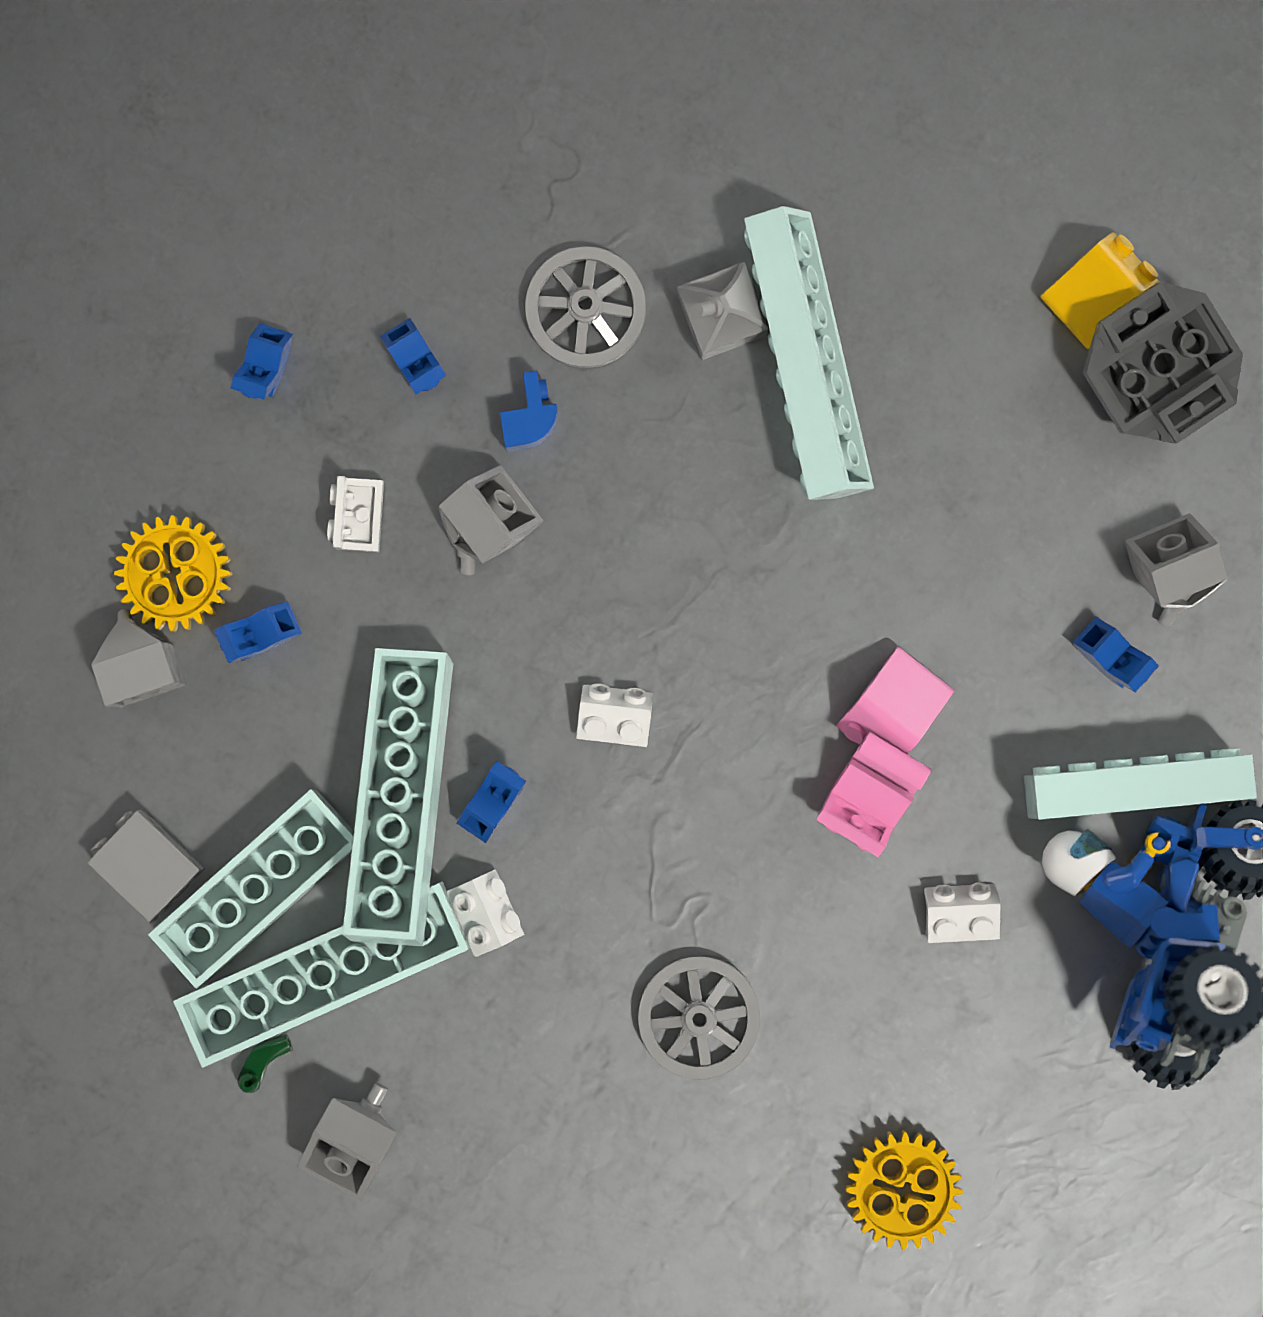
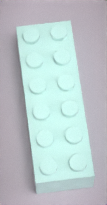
(1142, 786)
(255, 888)

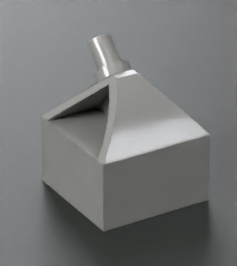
(723, 310)
(487, 517)
(1177, 565)
(135, 664)
(349, 1143)

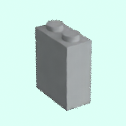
(144, 864)

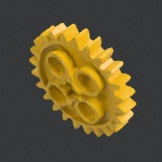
(142, 583)
(894, 1221)

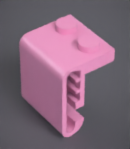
(897, 703)
(872, 794)

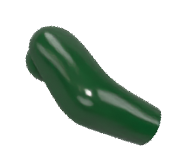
(258, 1061)

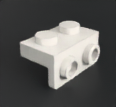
(356, 514)
(614, 715)
(485, 913)
(962, 913)

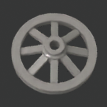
(584, 318)
(697, 1005)

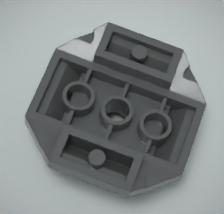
(1199, 370)

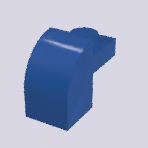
(413, 356)
(263, 362)
(531, 425)
(258, 632)
(1114, 655)
(491, 801)

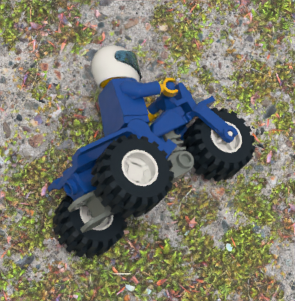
(1196, 989)

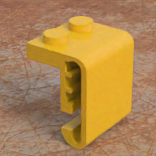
(1099, 285)

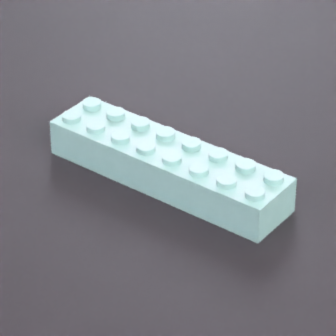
(808, 353)
(398, 797)
(310, 983)

